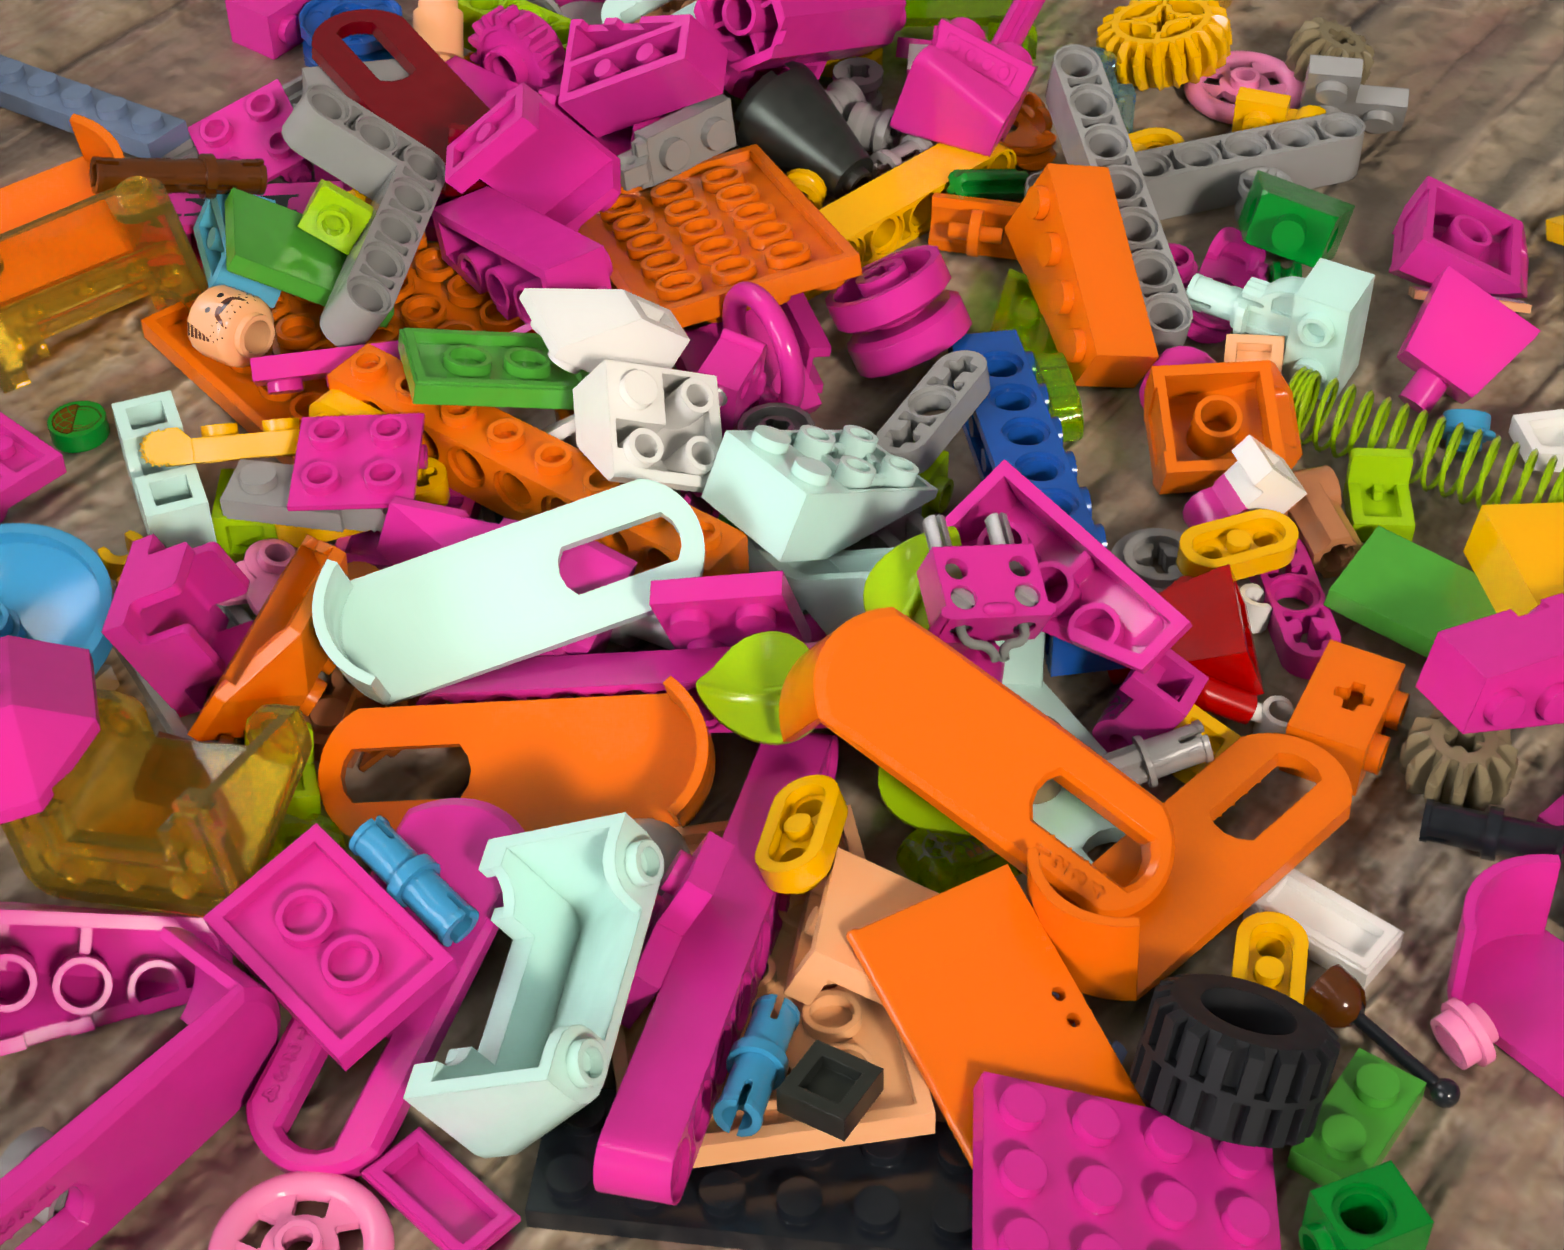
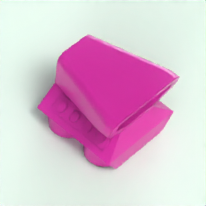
(964, 88)

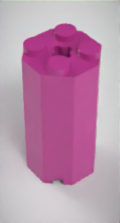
(801, 31)

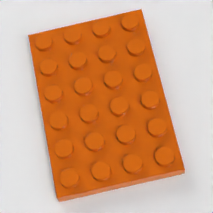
(718, 228)

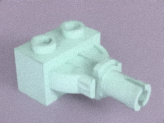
(1316, 314)

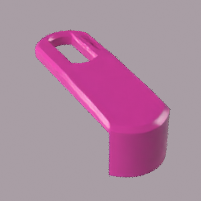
(455, 837)
(1513, 963)
(152, 1116)

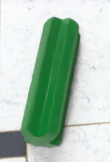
(988, 183)

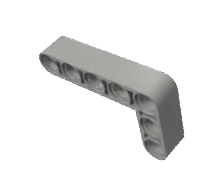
(399, 179)

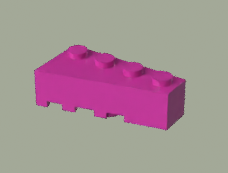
(511, 247)
(1500, 670)

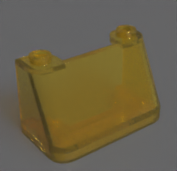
(89, 264)
(164, 816)

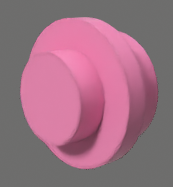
(1465, 1034)

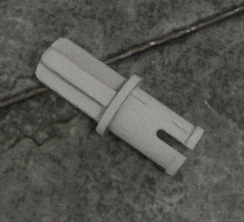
(1162, 754)

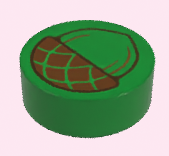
(78, 426)

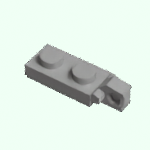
(678, 143)

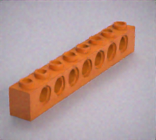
(524, 468)

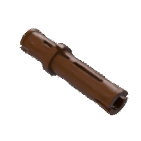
(191, 175)

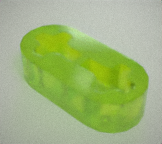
(1062, 392)

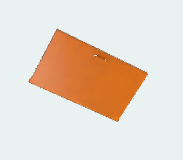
(973, 994)

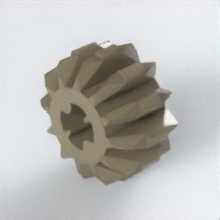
(1327, 39)
(1456, 766)

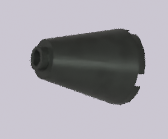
(803, 129)

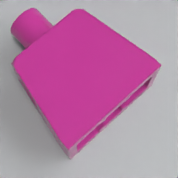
(1459, 342)

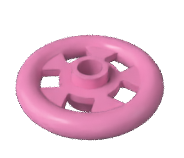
(1244, 70)
(276, 1201)

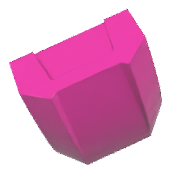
(1458, 231)

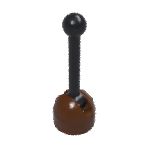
(1342, 1003)

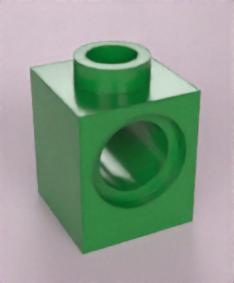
(1369, 1201)

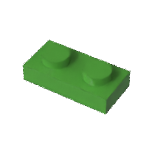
(1358, 1120)

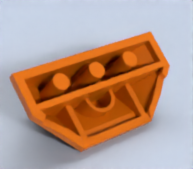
(278, 654)

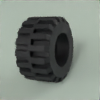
(1234, 1060)

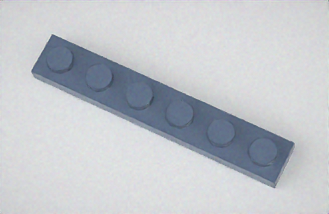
(54, 99)

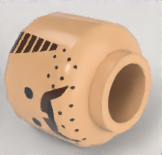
(230, 325)

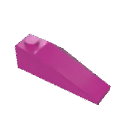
(1095, 594)
(87, 969)

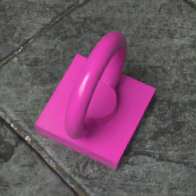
(766, 322)

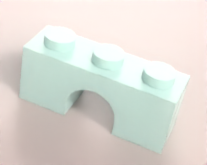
(168, 497)

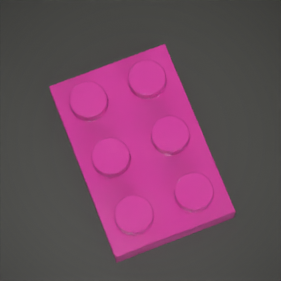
(331, 946)

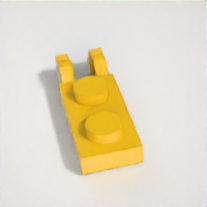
(220, 444)

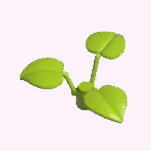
(749, 678)

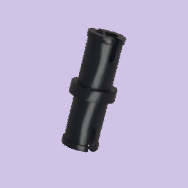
(1489, 831)

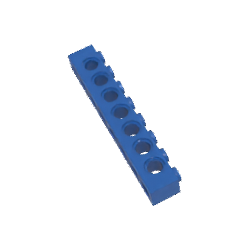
(1017, 427)

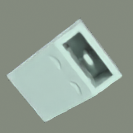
(811, 488)

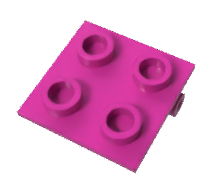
(252, 131)
(357, 461)

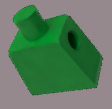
(1293, 220)

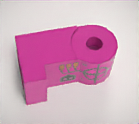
(1150, 702)

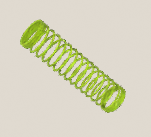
(1305, 389)

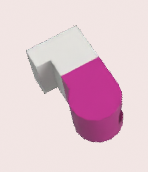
(1254, 482)

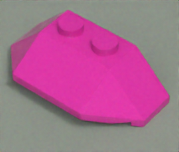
(44, 720)

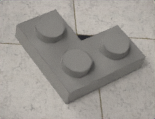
(1336, 87)

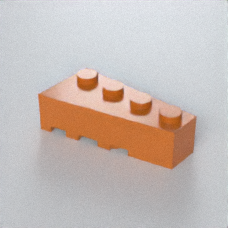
(1084, 275)

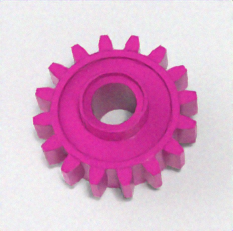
(518, 47)

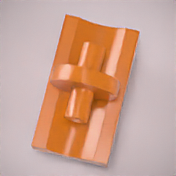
(971, 225)

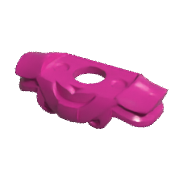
(1232, 263)

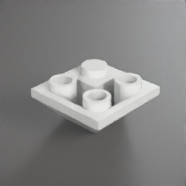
(603, 324)
(649, 423)

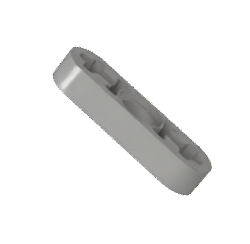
(935, 392)

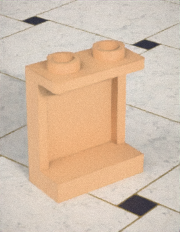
(845, 899)

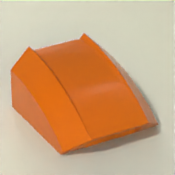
(1205, 411)

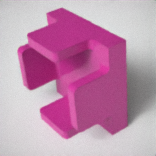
(169, 618)

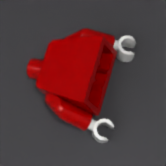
(1224, 647)

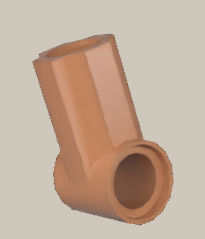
(1323, 523)

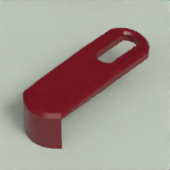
(427, 105)

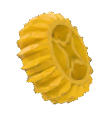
(1166, 41)

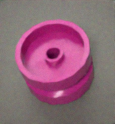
(899, 312)

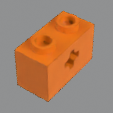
(1349, 709)

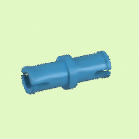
(414, 880)
(756, 1065)

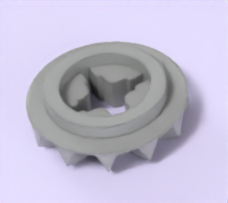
(1140, 548)

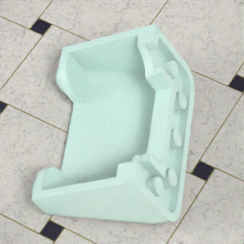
(577, 926)

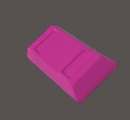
(440, 1195)

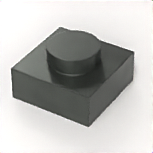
(830, 1090)

